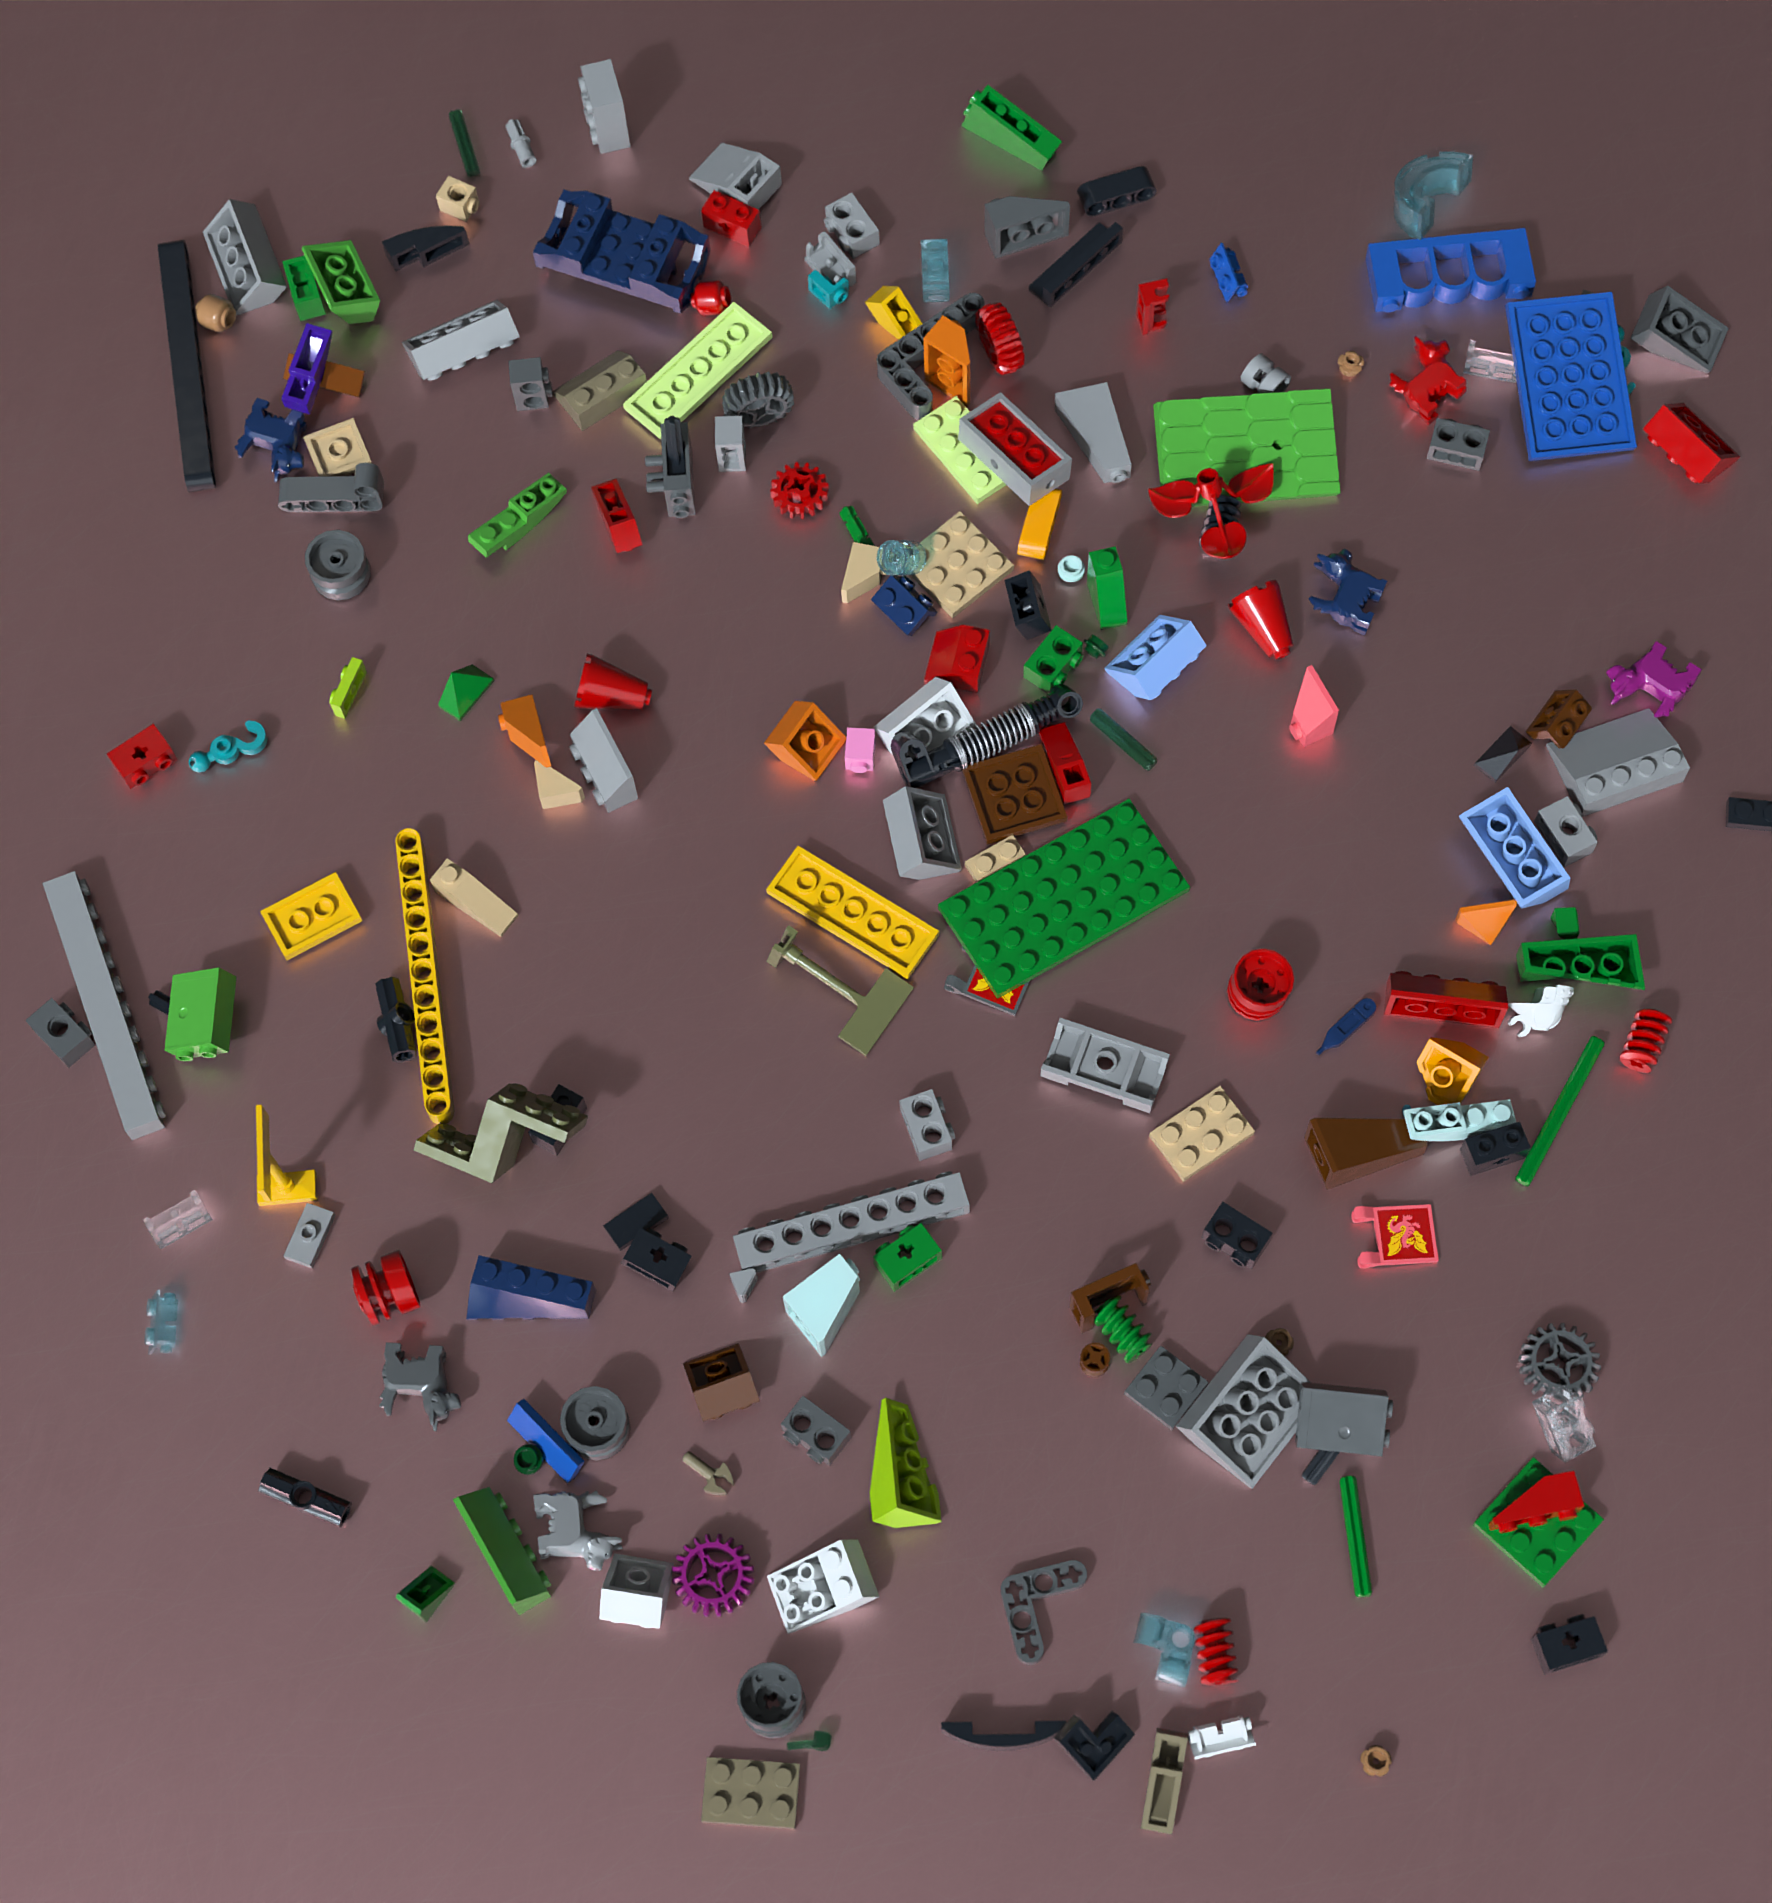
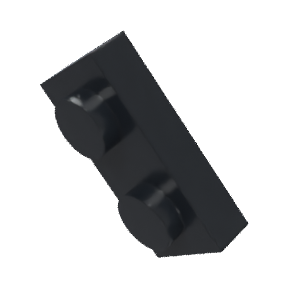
(1749, 814)

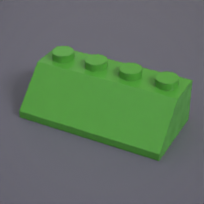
(503, 1549)

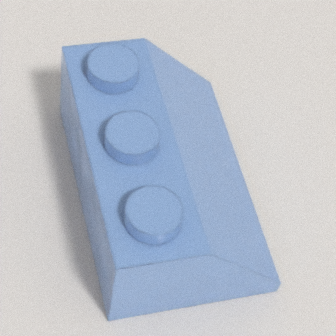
(1156, 656)

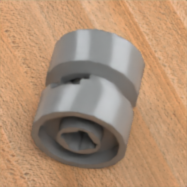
(1263, 376)

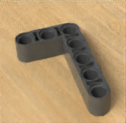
(905, 363)

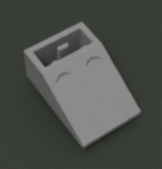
(739, 174)

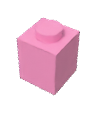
(860, 749)

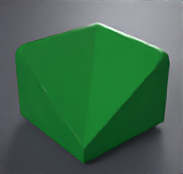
(1566, 922)

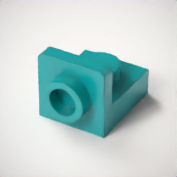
(826, 291)

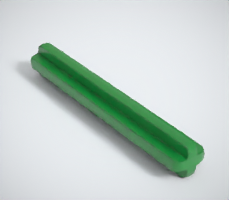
(1355, 1536)

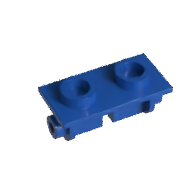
(1224, 265)

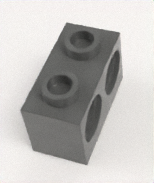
(530, 383)
(1457, 450)
(820, 1426)

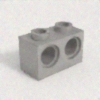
(856, 223)
(730, 443)
(921, 1126)

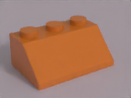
(948, 359)

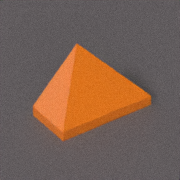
(1486, 919)

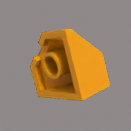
(1449, 1069)

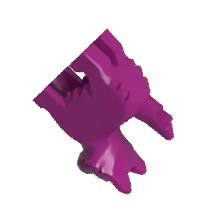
(1655, 677)

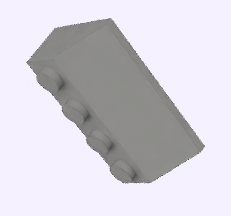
(244, 257)
(461, 340)

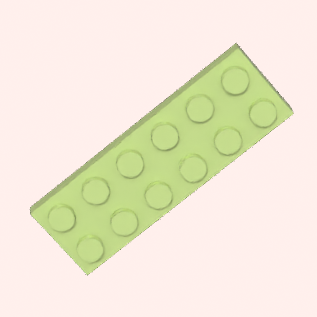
(698, 369)

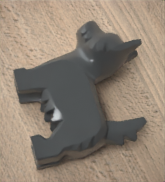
(420, 1378)

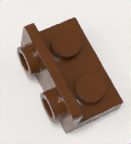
(1560, 717)

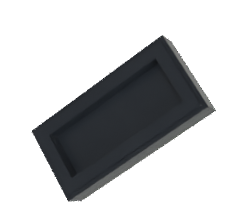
(643, 1214)

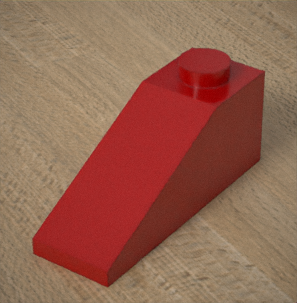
(617, 516)

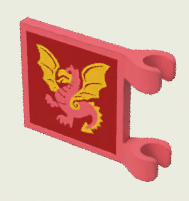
(1401, 1234)

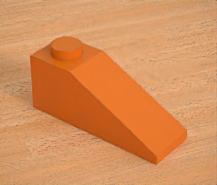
(524, 727)

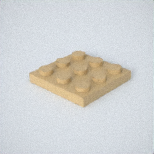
(960, 565)

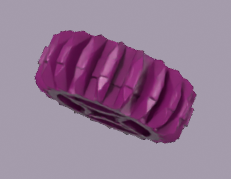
(701, 1551)

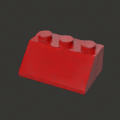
(1690, 442)

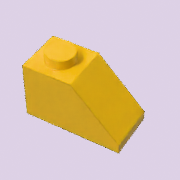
(893, 311)

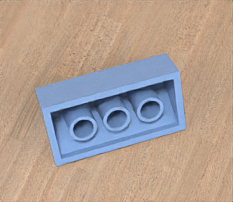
(1516, 849)

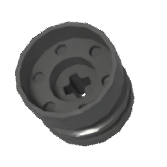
(767, 1683)

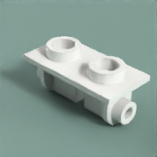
(1207, 1741)

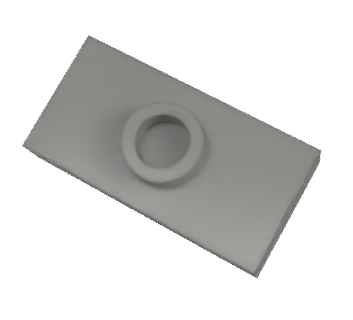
(309, 1235)

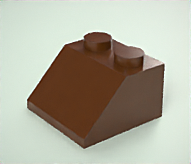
(721, 1382)

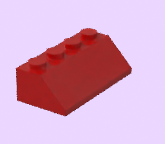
(1445, 1000)

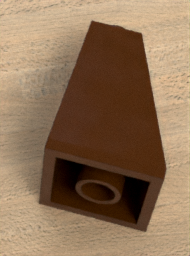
(1358, 1147)

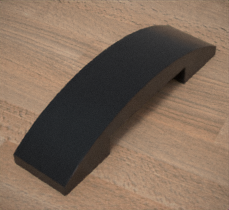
(963, 1733)

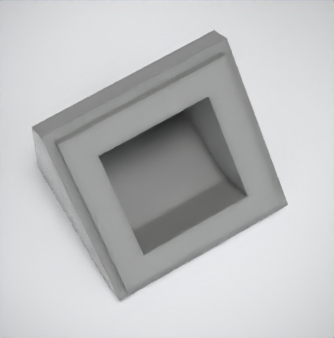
(744, 1283)

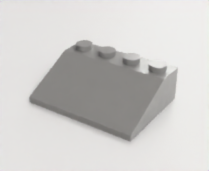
(1619, 761)
(1247, 1410)

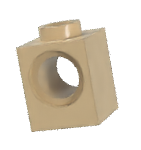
(451, 192)

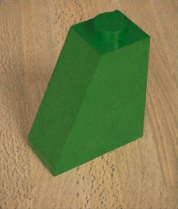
(1107, 587)

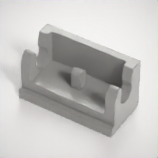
(830, 260)

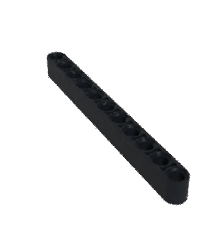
(186, 366)

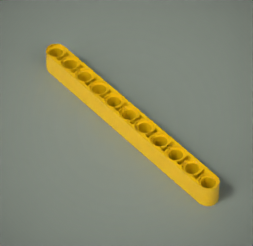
(428, 986)

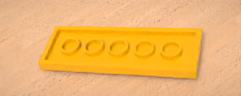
(852, 912)

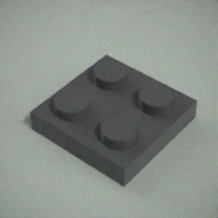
(1166, 1388)

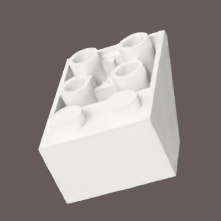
(823, 1585)

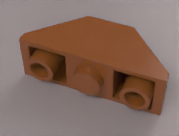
(336, 378)

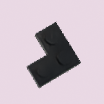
(1094, 1749)

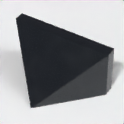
(1502, 754)

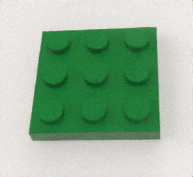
(1541, 1548)

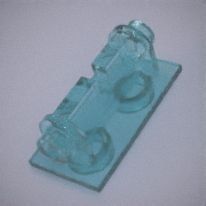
(159, 1334)

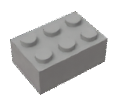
(603, 106)

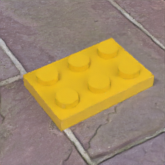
(311, 916)

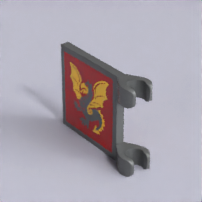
(978, 989)

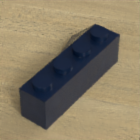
(524, 1292)

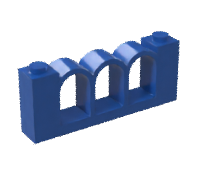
(1391, 292)

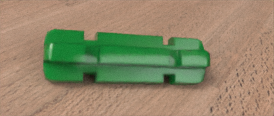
(855, 526)

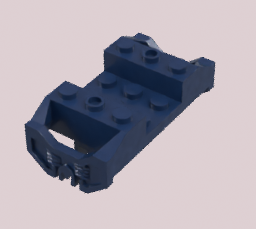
(621, 250)

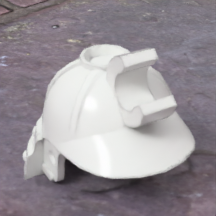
(1544, 1010)

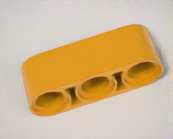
(1039, 526)

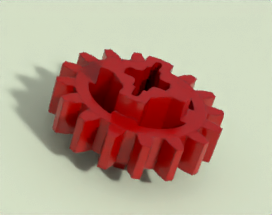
(800, 488)

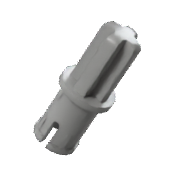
(520, 143)

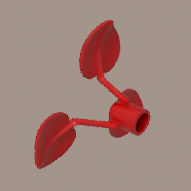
(1226, 540)

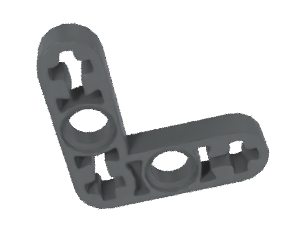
(1032, 1593)

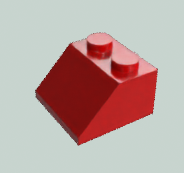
(959, 656)

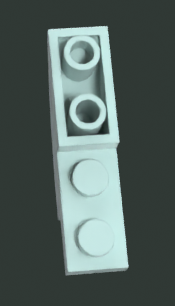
(1457, 1122)

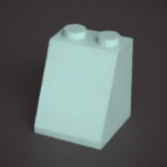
(824, 1301)

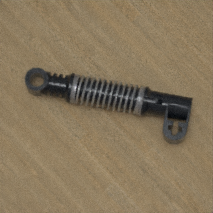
(959, 751)

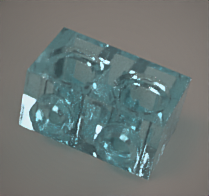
(935, 270)

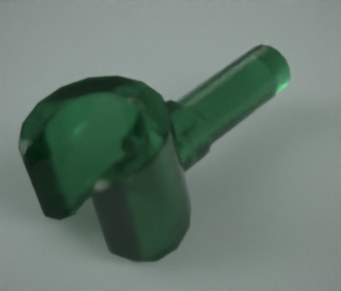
(820, 1742)

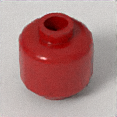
(711, 298)

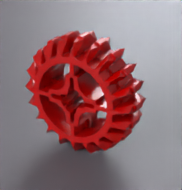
(1000, 338)

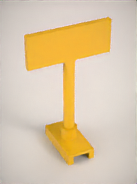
(272, 1183)

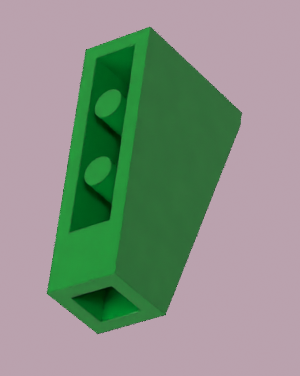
(1009, 128)

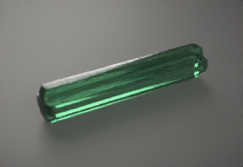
(464, 143)
(1123, 739)

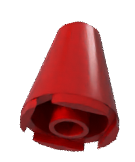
(1265, 618)
(610, 687)

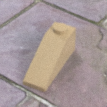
(472, 897)

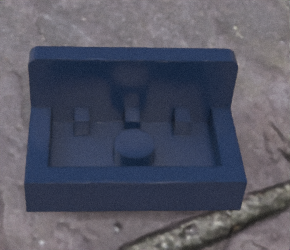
(903, 603)

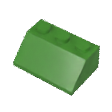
(343, 280)

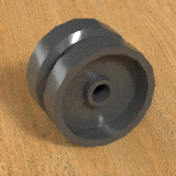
(337, 564)
(580, 1415)

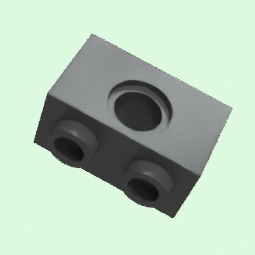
(71, 1044)

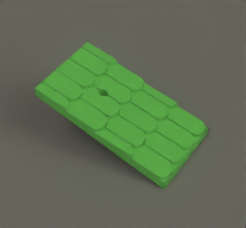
(1250, 431)

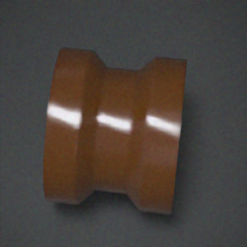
(1096, 1354)

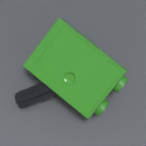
(198, 1013)

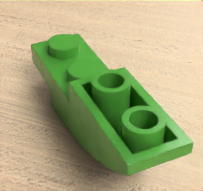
(520, 516)

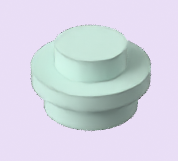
(1071, 568)

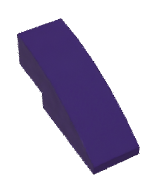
(307, 369)

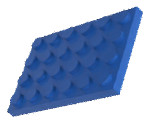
(1570, 376)

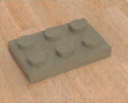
(750, 1793)

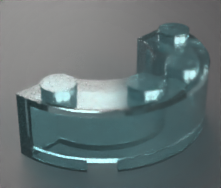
(1422, 180)

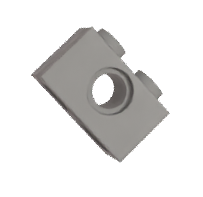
(1566, 846)

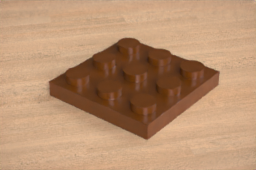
(1014, 794)

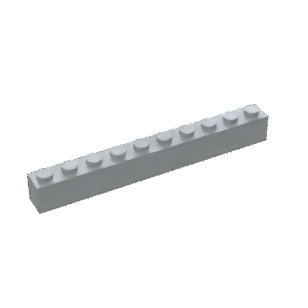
(104, 1006)

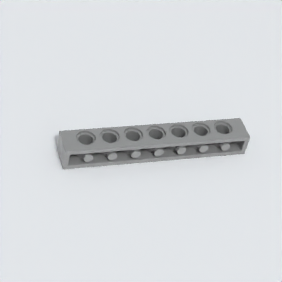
(841, 1236)

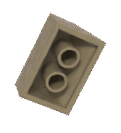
(600, 389)

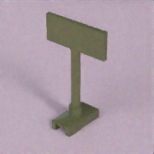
(872, 1011)

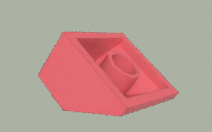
(1314, 710)

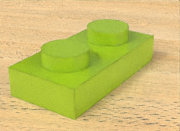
(351, 680)

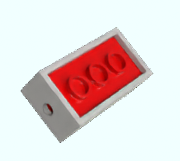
(1014, 448)

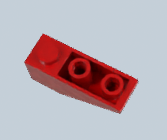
(1065, 763)
(1549, 1498)

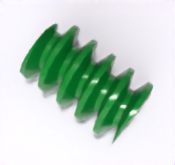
(1122, 1329)

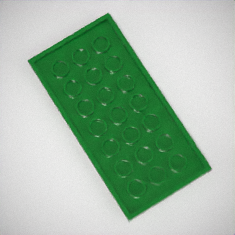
(1063, 898)

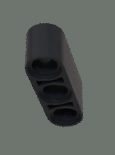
(1116, 191)

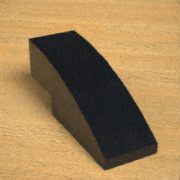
(424, 245)

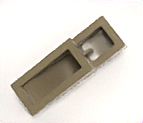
(1164, 1781)

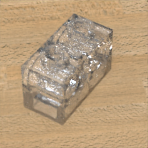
(1560, 1425)

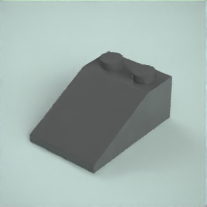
(1024, 223)
(1679, 330)

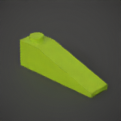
(899, 1479)

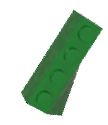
(1593, 959)

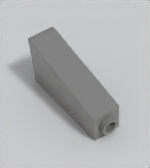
(1096, 429)

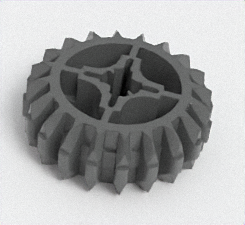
(759, 399)
(1557, 1350)

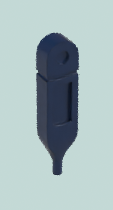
(1348, 1024)

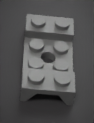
(1132, 1078)

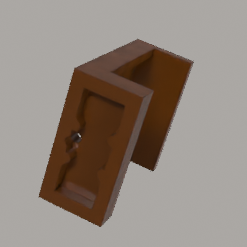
(1110, 1286)

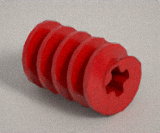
(1644, 1038)
(1215, 1652)

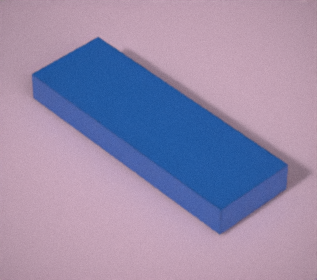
(541, 1434)

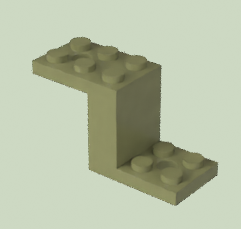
(501, 1132)

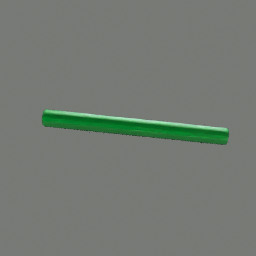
(1560, 1111)

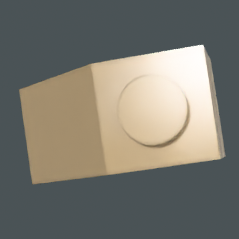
(861, 572)

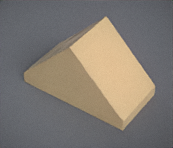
(556, 788)

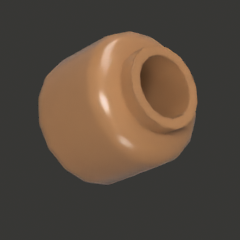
(215, 313)

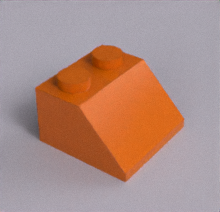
(805, 739)

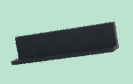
(1076, 263)

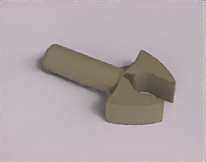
(709, 1473)

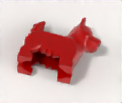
(1432, 382)

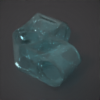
(1174, 1661)

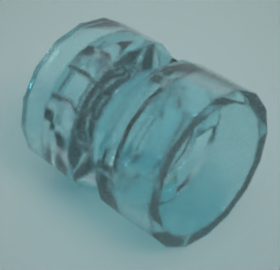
(901, 557)

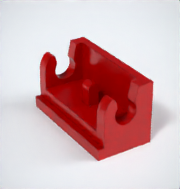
(1152, 303)

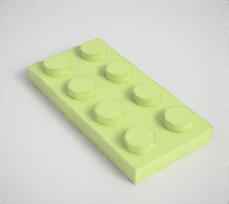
(940, 434)

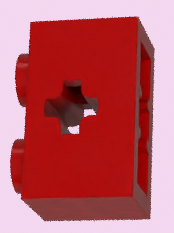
(731, 218)
(129, 755)

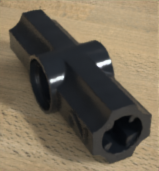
(395, 1019)
(288, 1490)

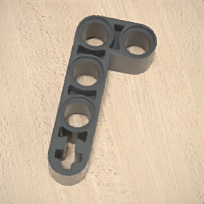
(334, 493)

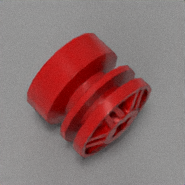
(1271, 974)
(385, 1287)

